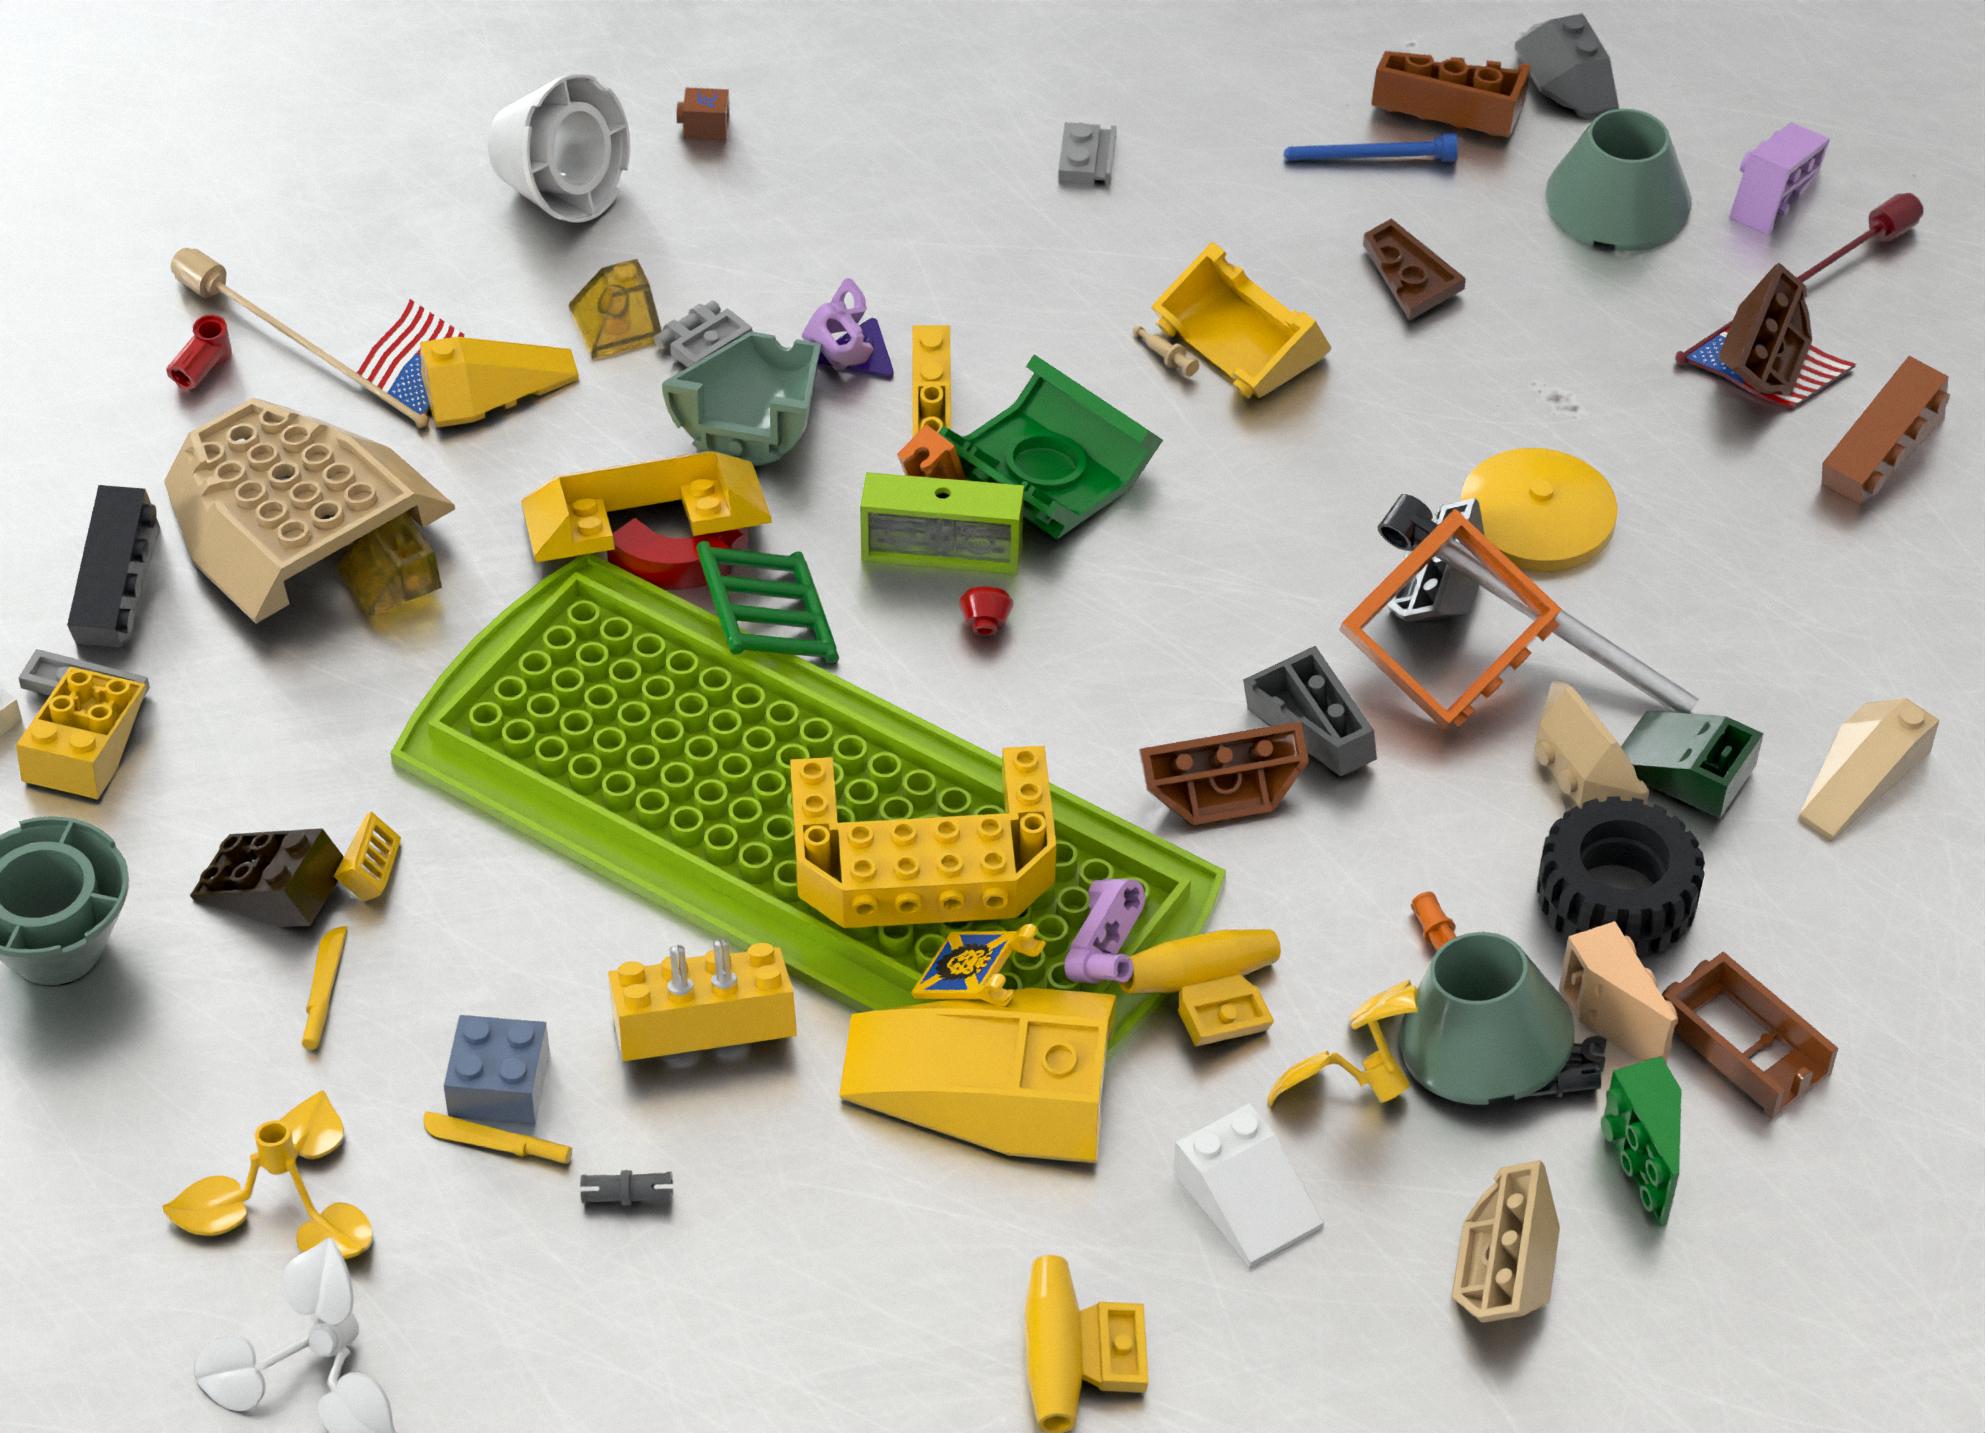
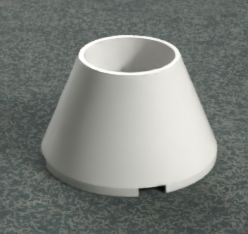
(563, 147)

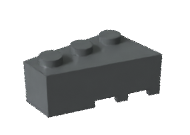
(1310, 692)

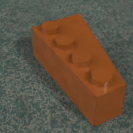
(1452, 91)
(1887, 431)

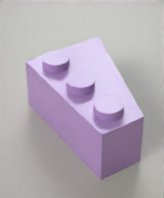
(1774, 173)

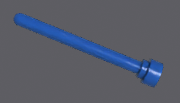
(1441, 148)

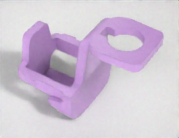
(835, 318)

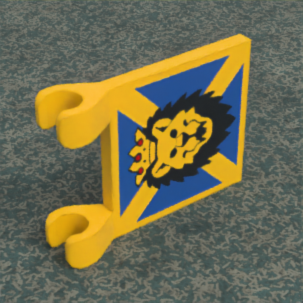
(970, 965)

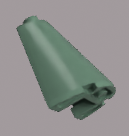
(746, 397)

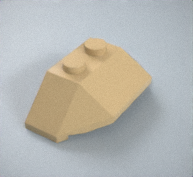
(1583, 750)
(1508, 1246)

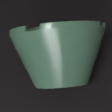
(1621, 184)
(62, 872)
(1485, 1023)

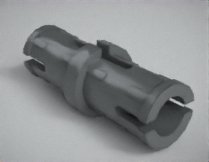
(626, 1187)

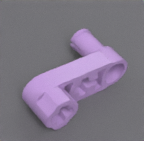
(1114, 910)

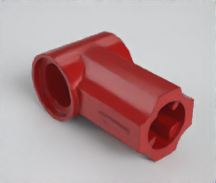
(206, 348)

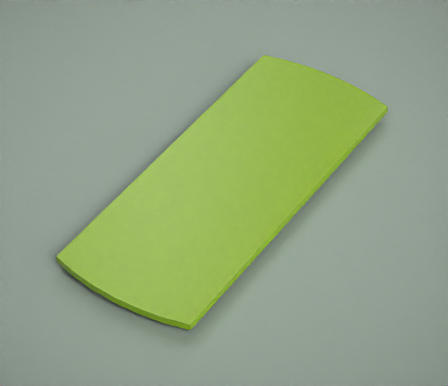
(665, 765)

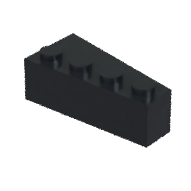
(113, 566)

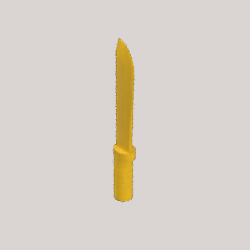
(323, 979)
(488, 1137)

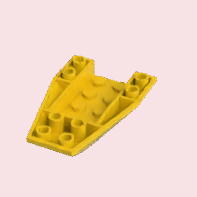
(989, 1073)

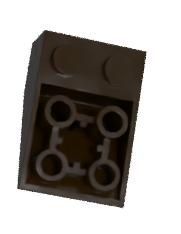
(272, 875)

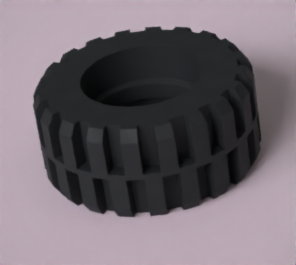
(1628, 837)

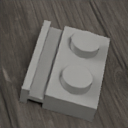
(1086, 153)

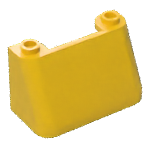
(1239, 325)

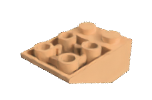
(1616, 993)

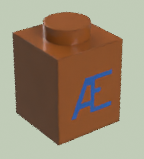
(704, 113)

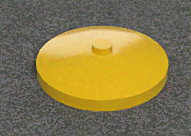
(1543, 507)

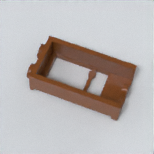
(1785, 1081)

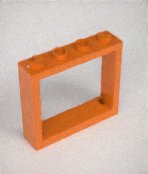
(1504, 569)

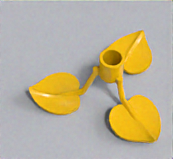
(1380, 1067)
(307, 1130)

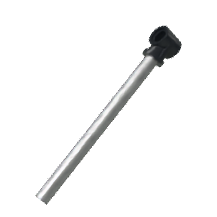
(1411, 522)

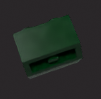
(1693, 756)

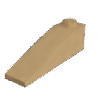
(1866, 760)

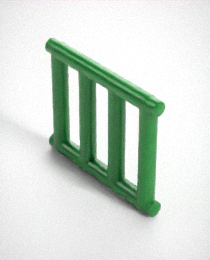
(731, 613)

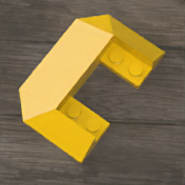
(570, 509)

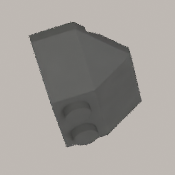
(1570, 65)
(1439, 589)

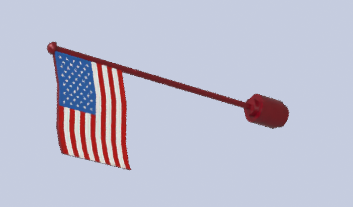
(1819, 368)

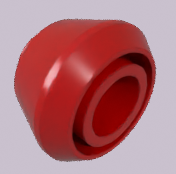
(986, 609)

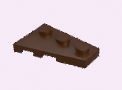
(1411, 269)

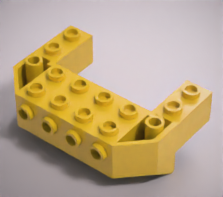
(925, 865)

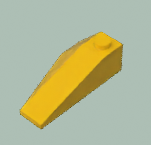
(477, 375)

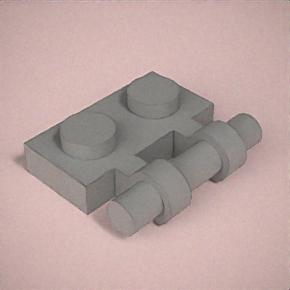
(701, 332)

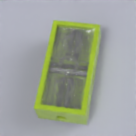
(941, 523)

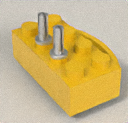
(701, 1001)

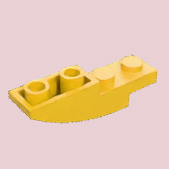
(931, 377)

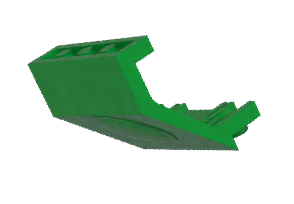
(1061, 446)

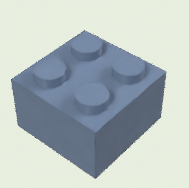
(497, 1069)

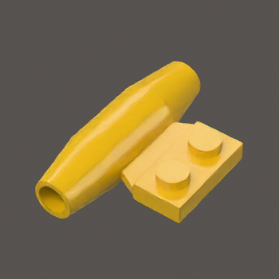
(1210, 980)
(1071, 1344)

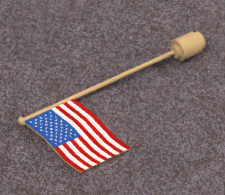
(392, 364)

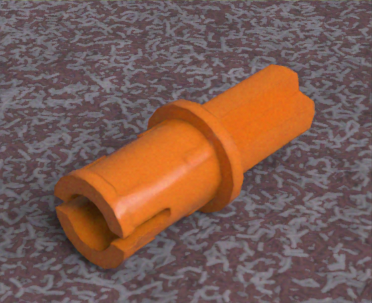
(1436, 925)

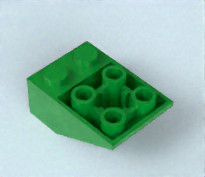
(1645, 1127)

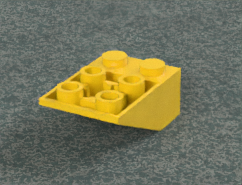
(80, 733)

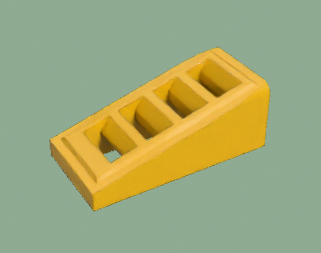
(350, 871)

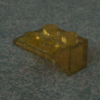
(390, 566)

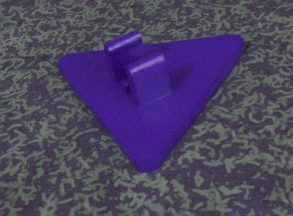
(878, 362)

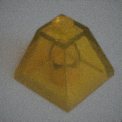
(616, 310)

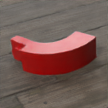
(666, 560)

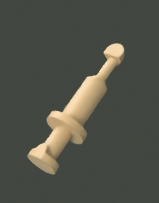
(1173, 354)

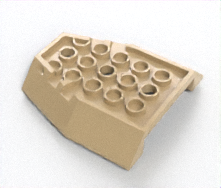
(260, 530)

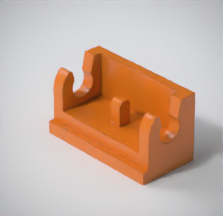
(930, 456)

